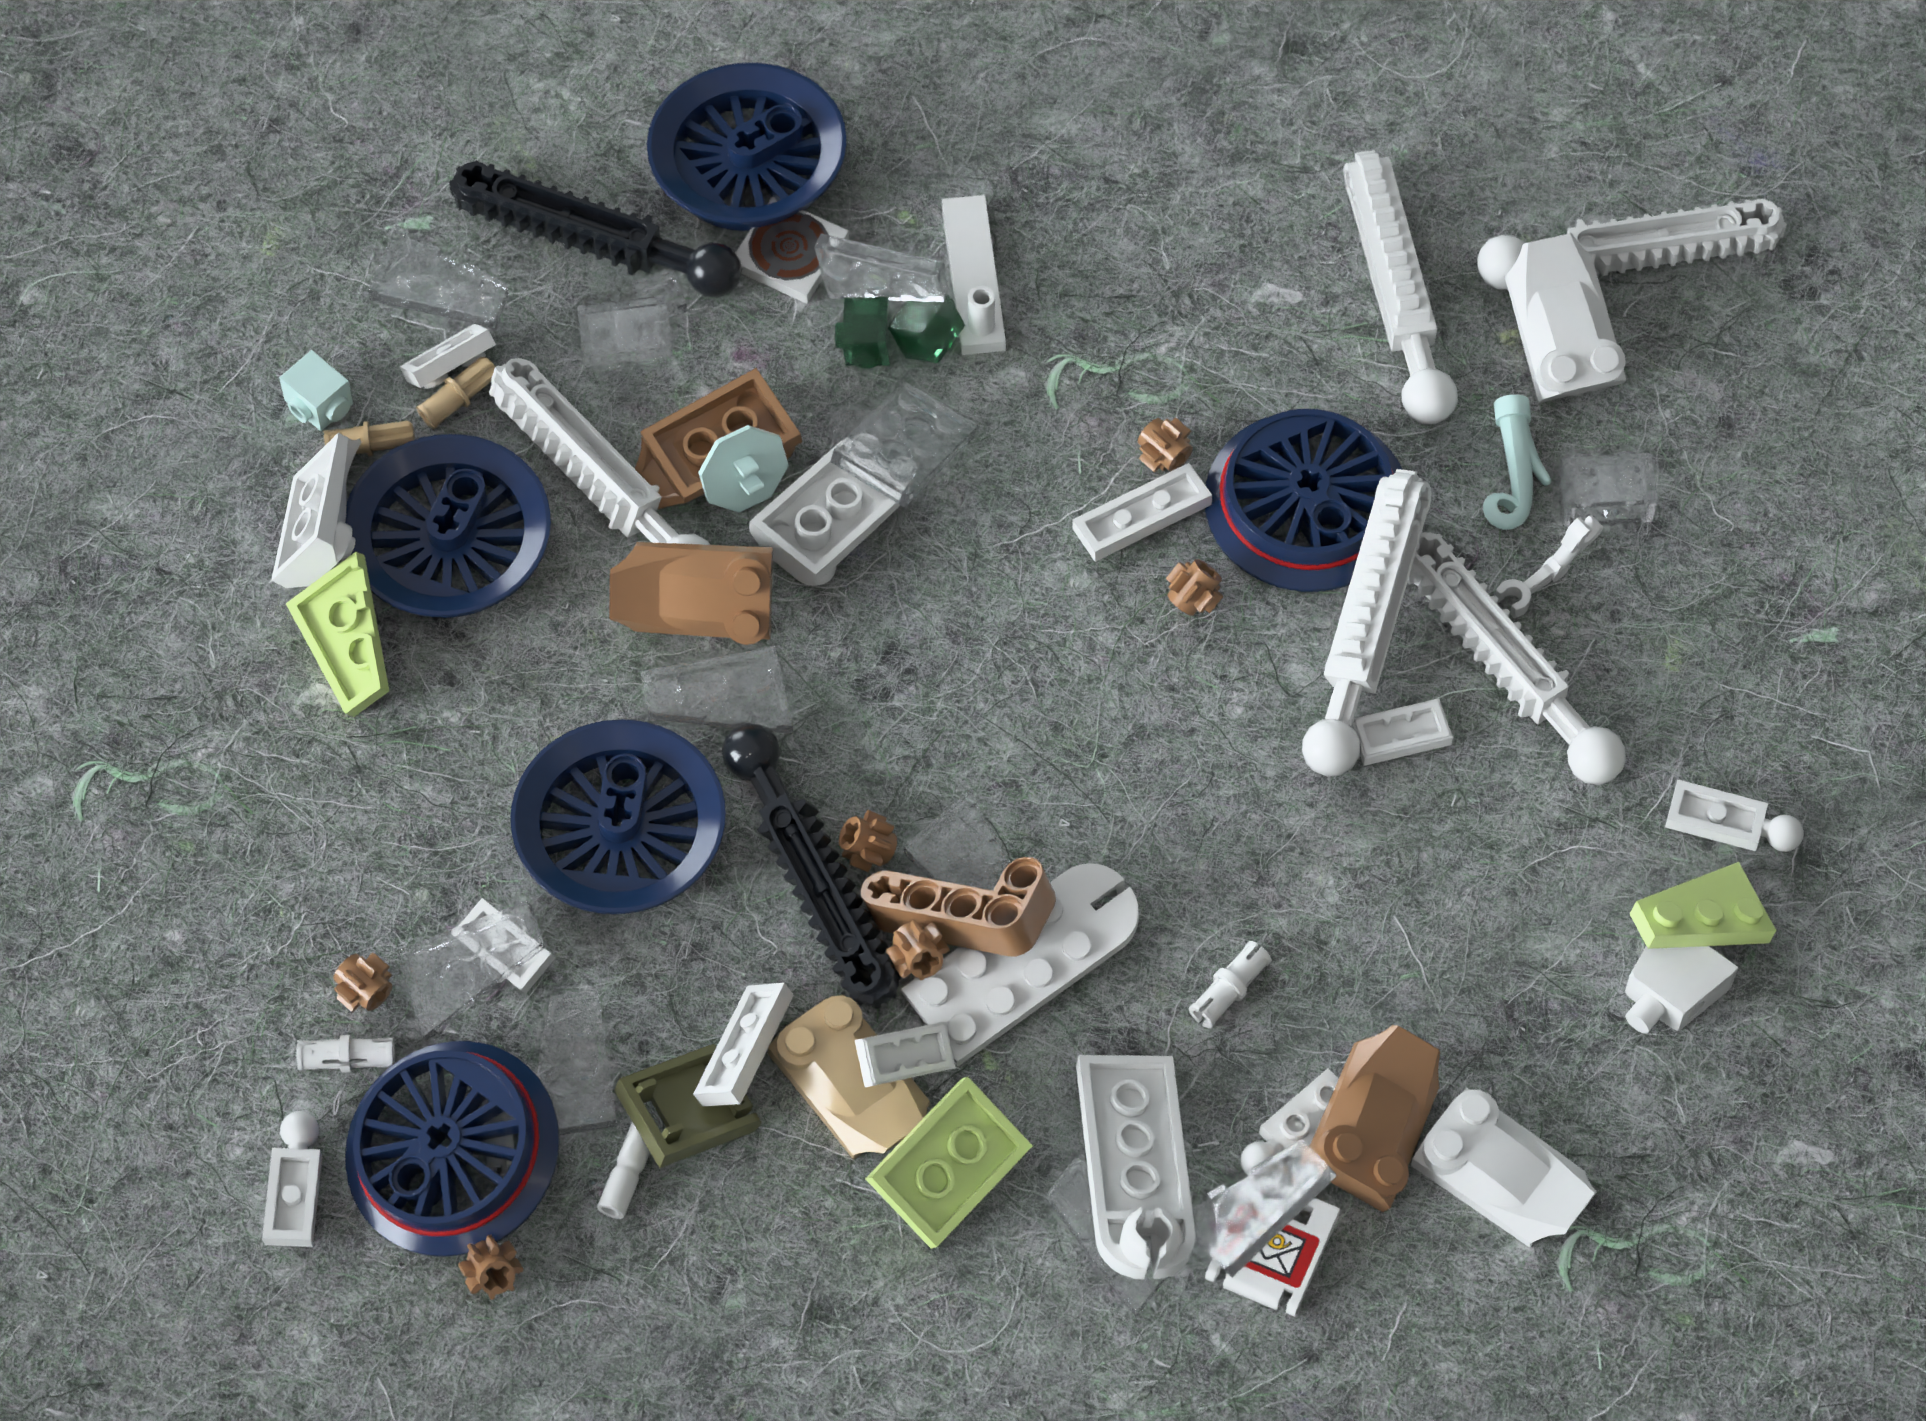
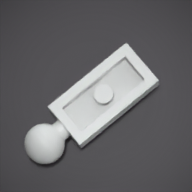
(1730, 818)
(1292, 1122)
(293, 1184)

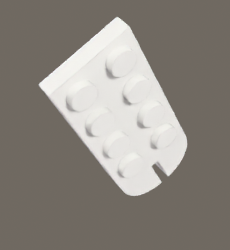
(991, 993)
(1136, 1163)

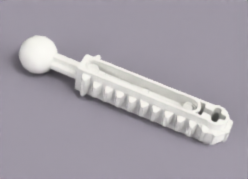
(1655, 239)
(1399, 284)
(582, 453)
(1368, 617)
(1593, 752)

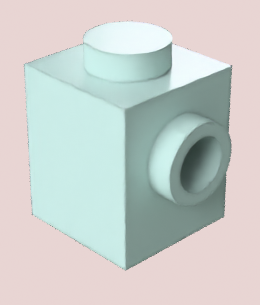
(316, 391)

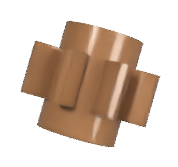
(1165, 444)
(1194, 587)
(867, 841)
(917, 950)
(362, 982)
(490, 1267)

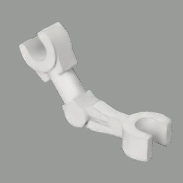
(1576, 539)

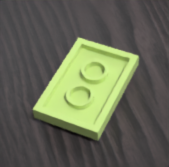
(949, 1162)

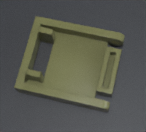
(687, 1123)

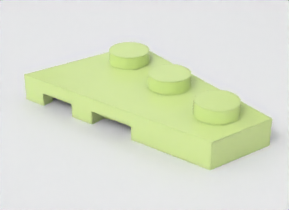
(343, 633)
(1704, 912)

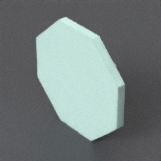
(743, 468)

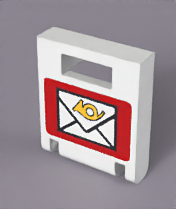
(1285, 1261)

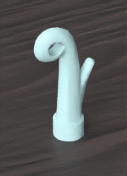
(1513, 418)

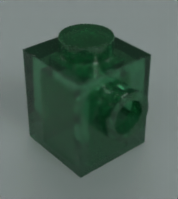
(926, 329)
(865, 332)

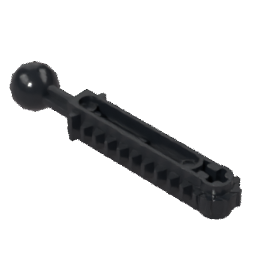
(591, 227)
(793, 829)

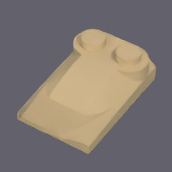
(824, 1067)

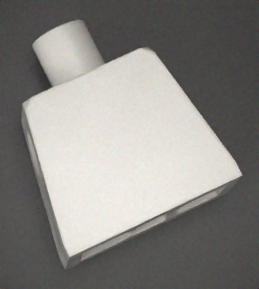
(1676, 985)

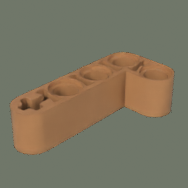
(967, 916)

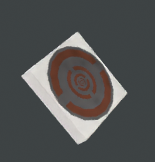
(785, 253)

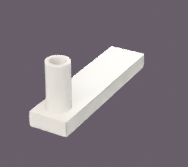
(973, 274)

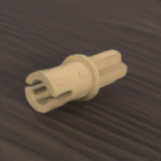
(456, 392)
(376, 436)

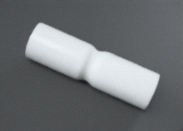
(624, 1176)

